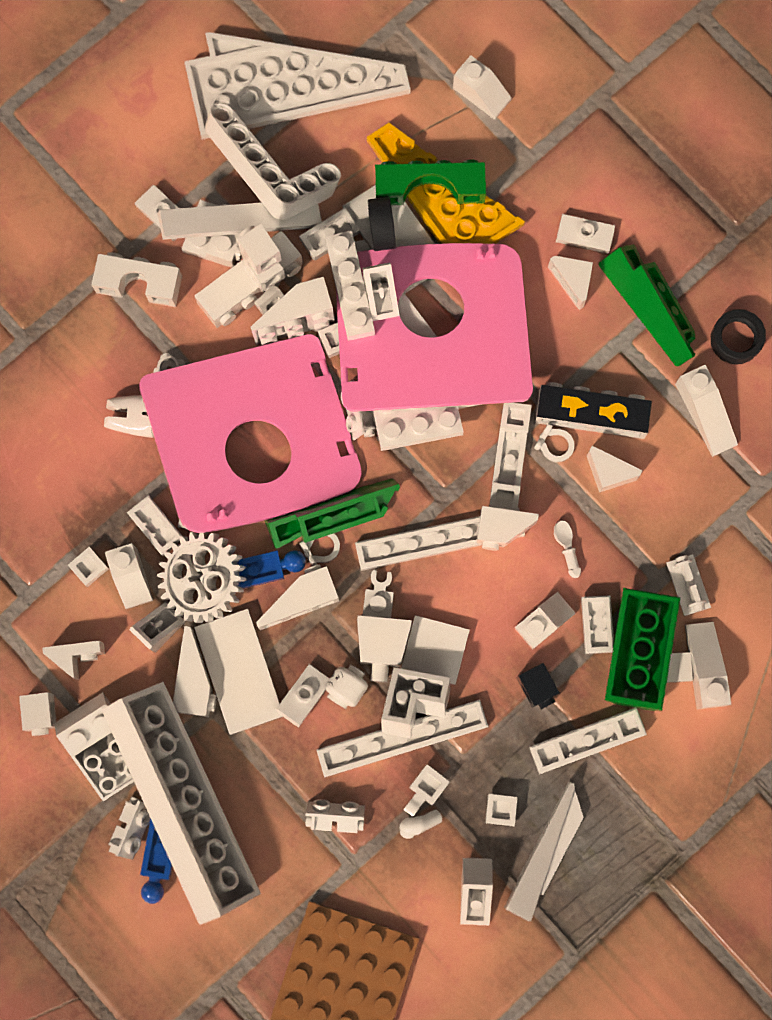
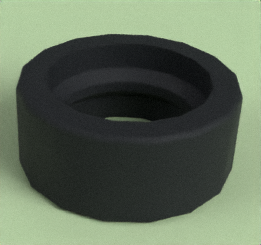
(381, 224)
(747, 318)

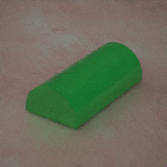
(642, 650)

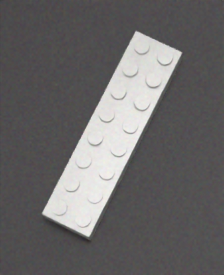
(181, 802)

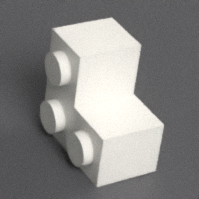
(411, 694)

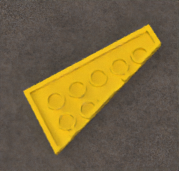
(436, 205)

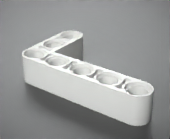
(261, 173)

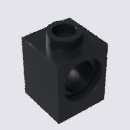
(538, 686)

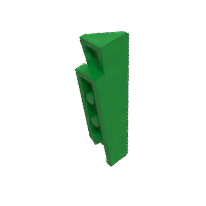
(334, 514)

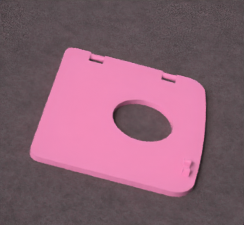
(473, 364)
(204, 401)

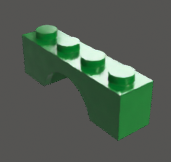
(463, 179)

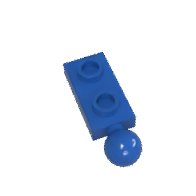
(269, 567)
(155, 866)

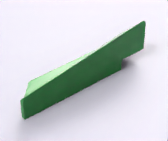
(651, 301)

